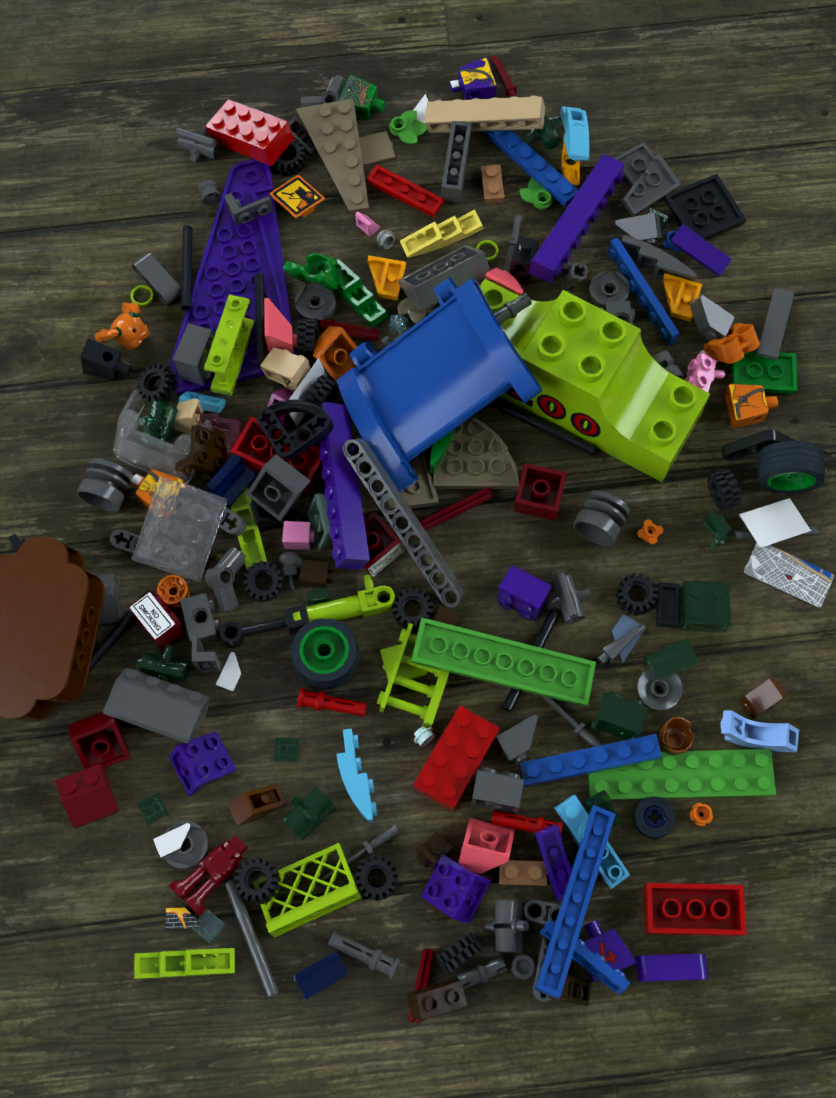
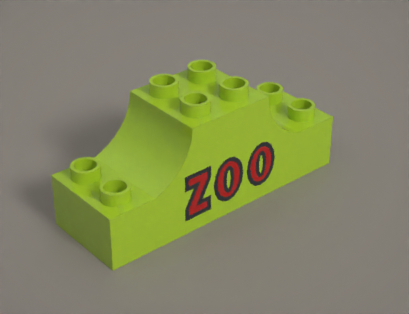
(600, 380)

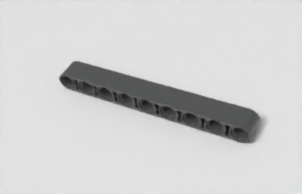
(394, 518)

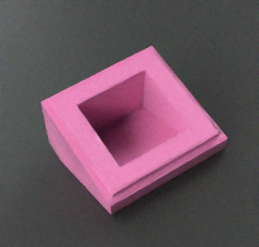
(366, 224)

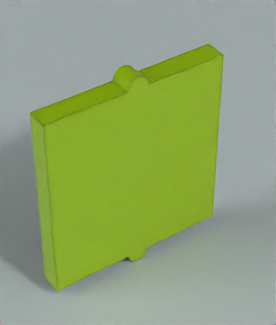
(389, 658)

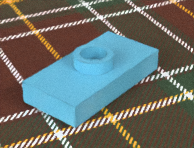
(207, 402)

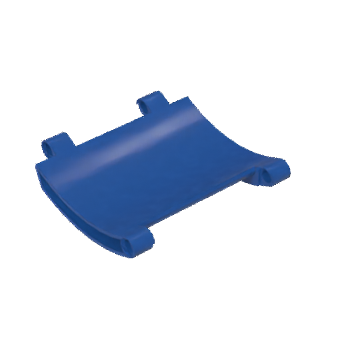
(432, 378)

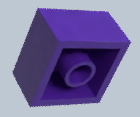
(523, 593)

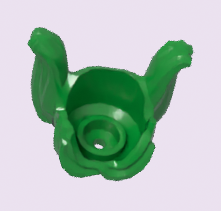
(315, 270)

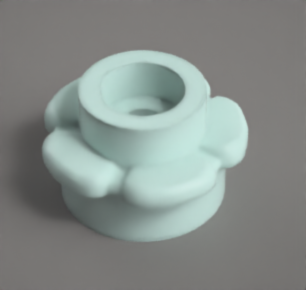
(424, 736)

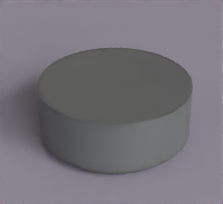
(523, 967)

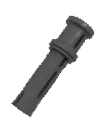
(375, 959)

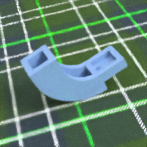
(759, 735)

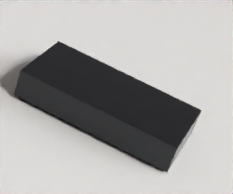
(667, 605)

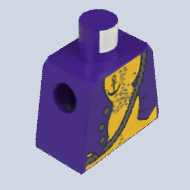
(475, 81)

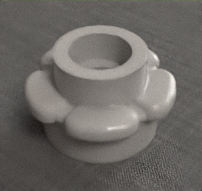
(385, 239)

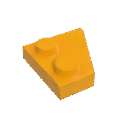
(386, 276)
(679, 296)

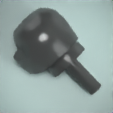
(290, 565)

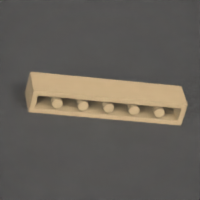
(486, 114)

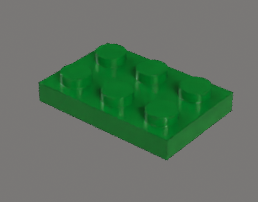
(774, 375)

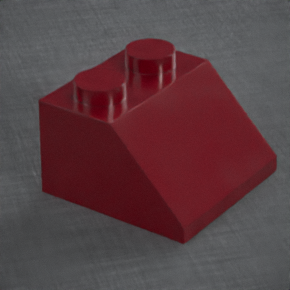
(99, 741)
(87, 795)

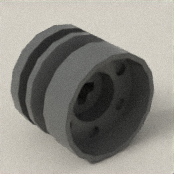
(104, 485)
(601, 518)

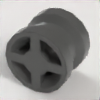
(209, 192)

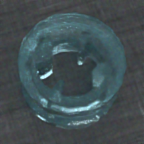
(398, 323)

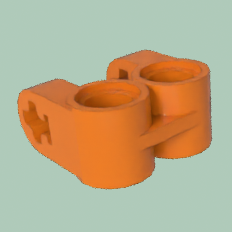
(731, 348)

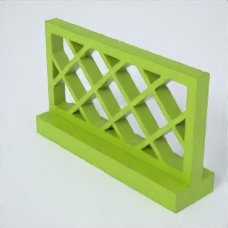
(320, 905)

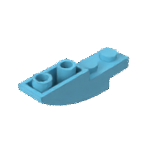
(576, 133)
(356, 784)
(575, 819)

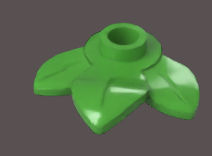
(409, 129)
(535, 194)

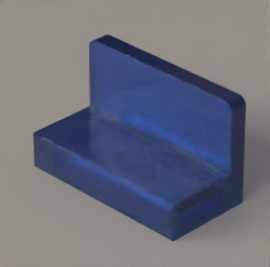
(231, 480)
(321, 975)

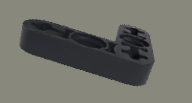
(752, 444)

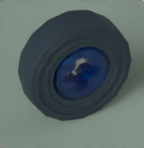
(661, 808)

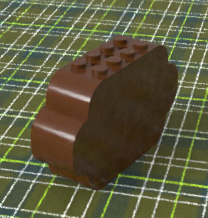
(45, 627)

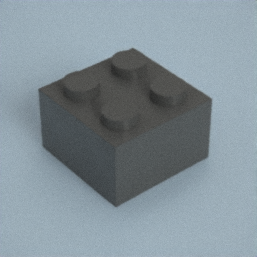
(193, 353)
(277, 487)
(497, 791)

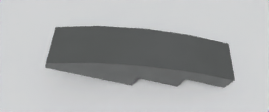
(656, 259)
(775, 324)

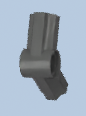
(331, 95)
(572, 274)
(222, 578)

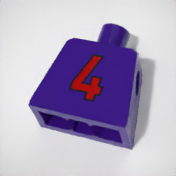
(608, 946)

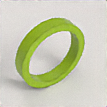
(490, 243)
(142, 287)

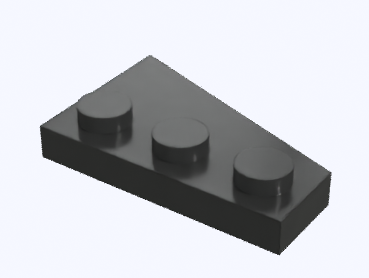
(651, 186)

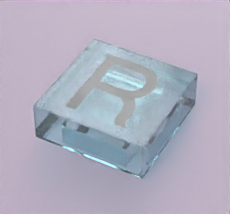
(209, 926)

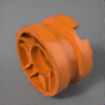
(171, 583)

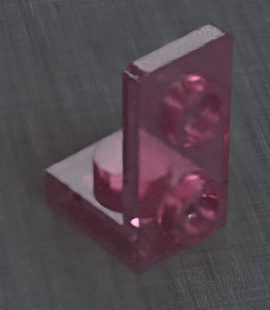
(231, 425)

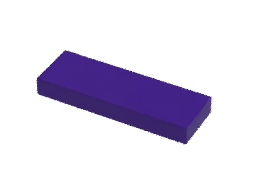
(700, 250)
(554, 859)

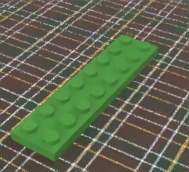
(503, 662)
(691, 776)

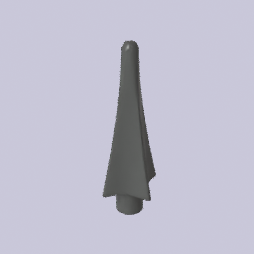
(612, 650)

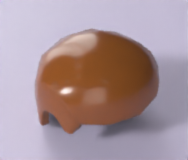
(676, 735)

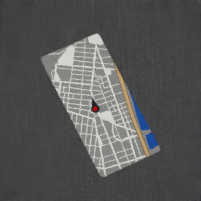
(789, 574)

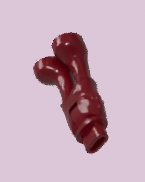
(219, 865)

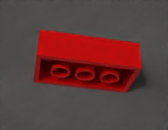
(250, 132)
(257, 451)
(456, 758)
(694, 909)

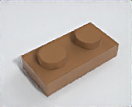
(492, 184)
(523, 873)

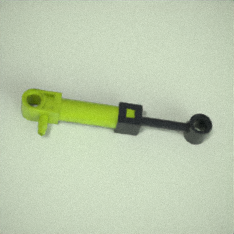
(364, 604)

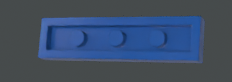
(593, 963)

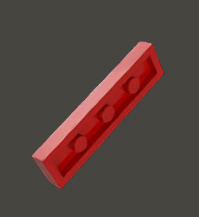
(405, 191)

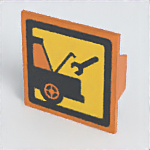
(297, 197)

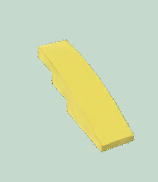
(441, 235)

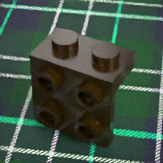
(206, 454)

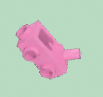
(702, 372)

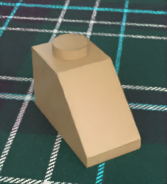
(188, 415)

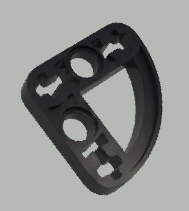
(293, 440)

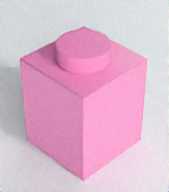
(298, 535)

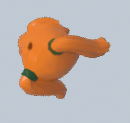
(123, 327)

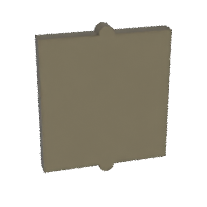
(376, 148)

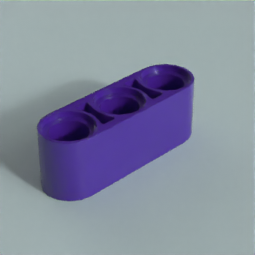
(671, 967)

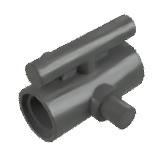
(198, 144)
(568, 598)
(508, 926)

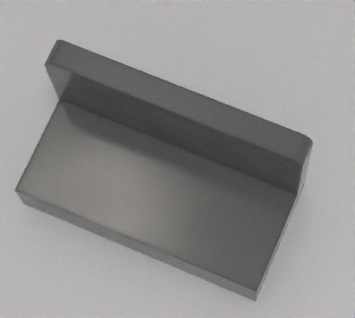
(204, 661)

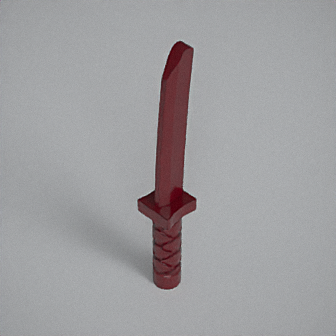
(510, 90)

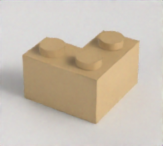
(285, 368)

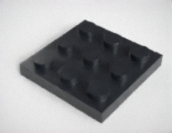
(705, 207)

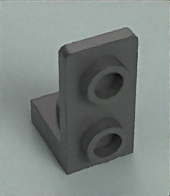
(248, 212)

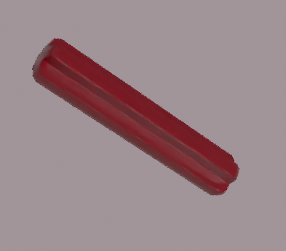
(352, 330)
(424, 974)

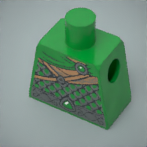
(364, 96)

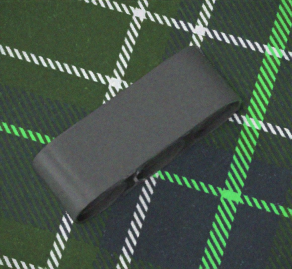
(157, 279)

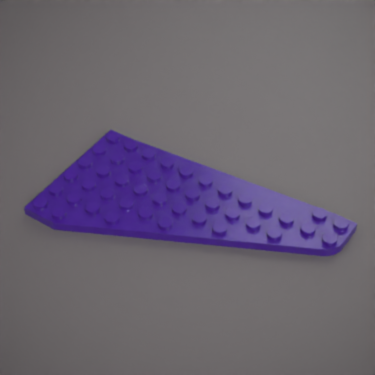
(230, 265)

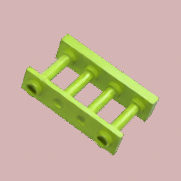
(230, 345)
(434, 691)

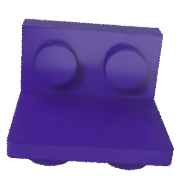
(201, 762)
(455, 890)

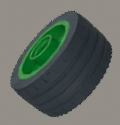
(791, 467)
(325, 637)

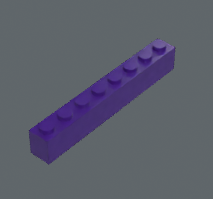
(576, 219)
(342, 493)

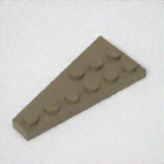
(337, 140)

